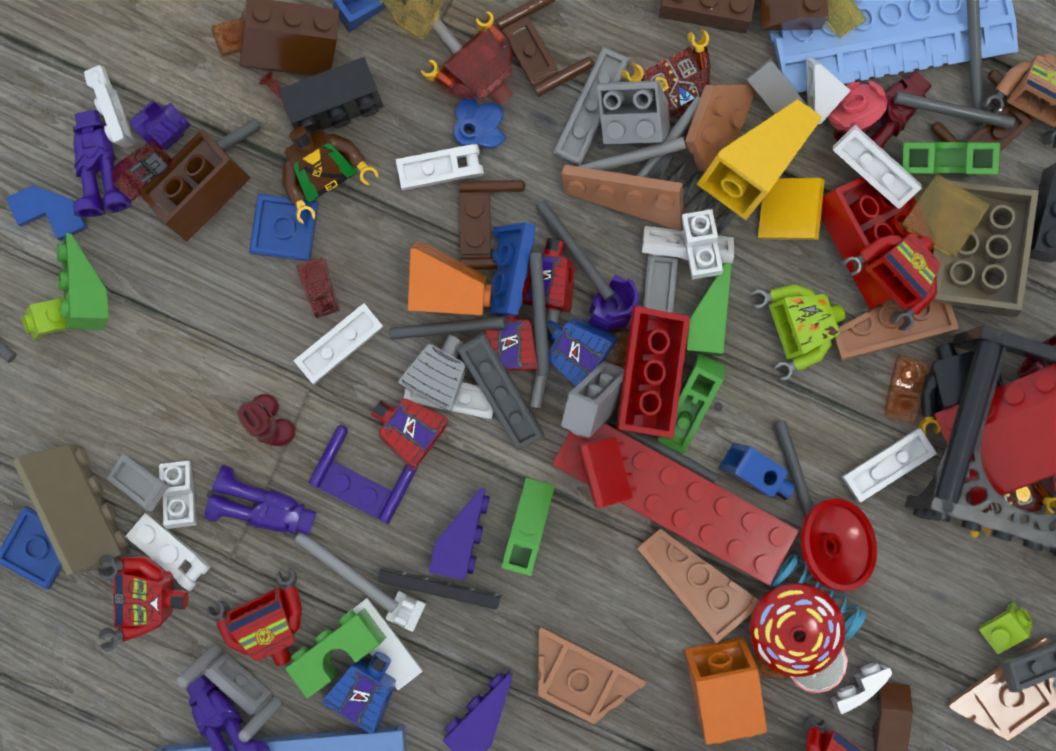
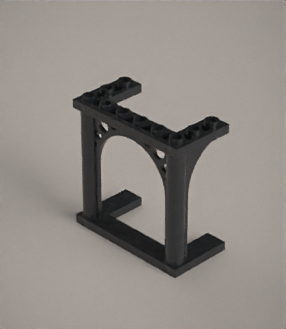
(947, 491)

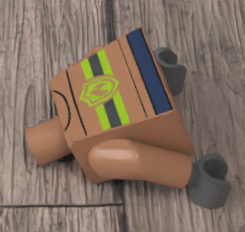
(1032, 90)

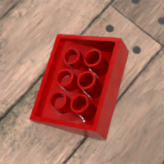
(855, 218)
(1017, 434)

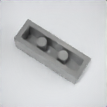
(593, 400)

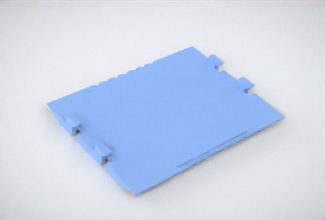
(896, 39)

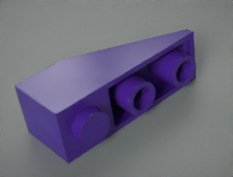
(455, 545)
(478, 726)

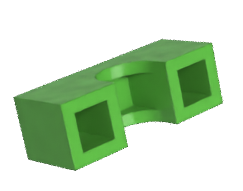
(951, 157)
(314, 668)

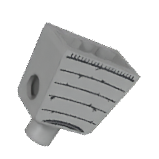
(437, 374)

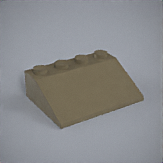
(994, 261)
(71, 507)

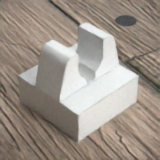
(407, 612)

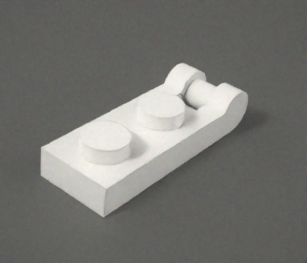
(438, 167)
(167, 550)

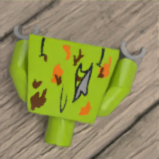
(803, 324)

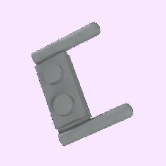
(237, 684)

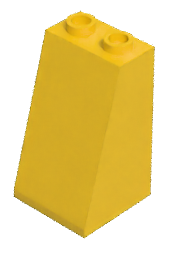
(754, 162)

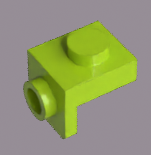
(43, 318)
(1007, 628)

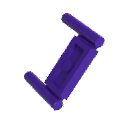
(355, 488)

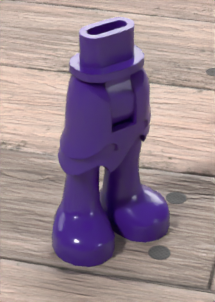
(95, 154)
(274, 512)
(215, 714)

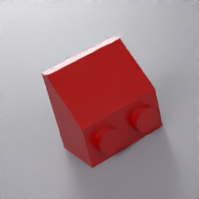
(606, 472)

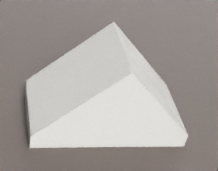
(823, 89)

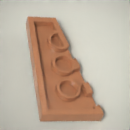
(634, 195)
(875, 333)
(703, 590)

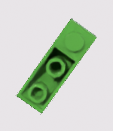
(84, 293)
(528, 527)

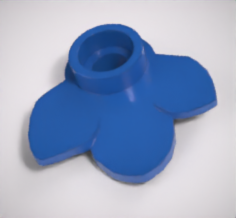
(481, 120)

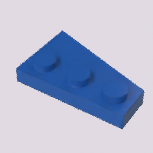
(512, 257)

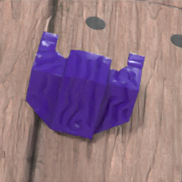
(160, 124)
(616, 311)

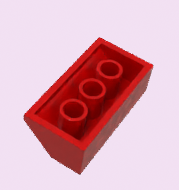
(653, 372)

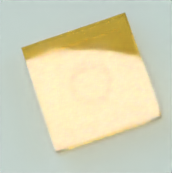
(946, 215)

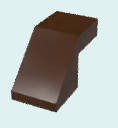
(894, 720)

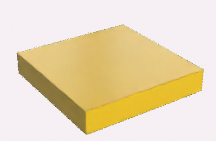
(792, 210)

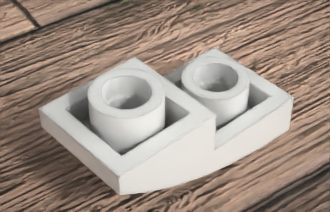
(702, 244)
(179, 498)
(869, 682)

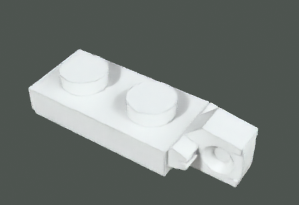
(109, 107)

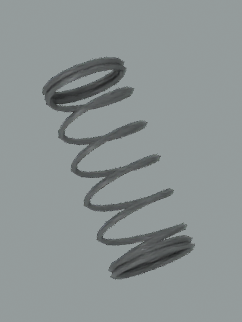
(659, 172)

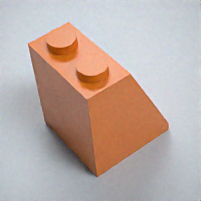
(445, 284)
(726, 690)

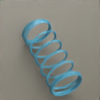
(792, 561)

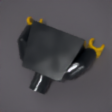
(945, 383)

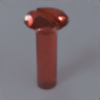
(268, 80)

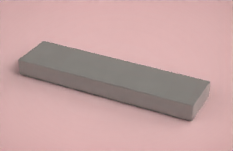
(586, 113)

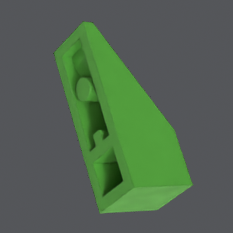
(709, 318)
(695, 400)

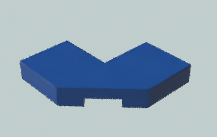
(36, 203)

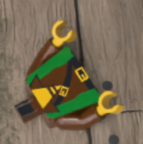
(318, 165)

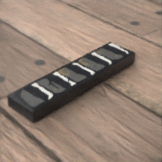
(439, 588)

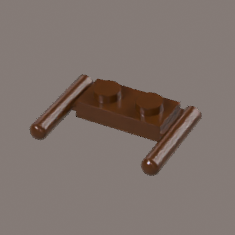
(531, 51)
(989, 132)
(475, 220)

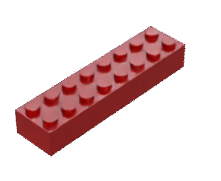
(692, 506)

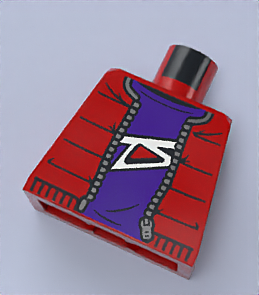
(558, 278)
(515, 344)
(409, 430)

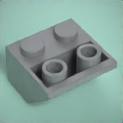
(633, 112)

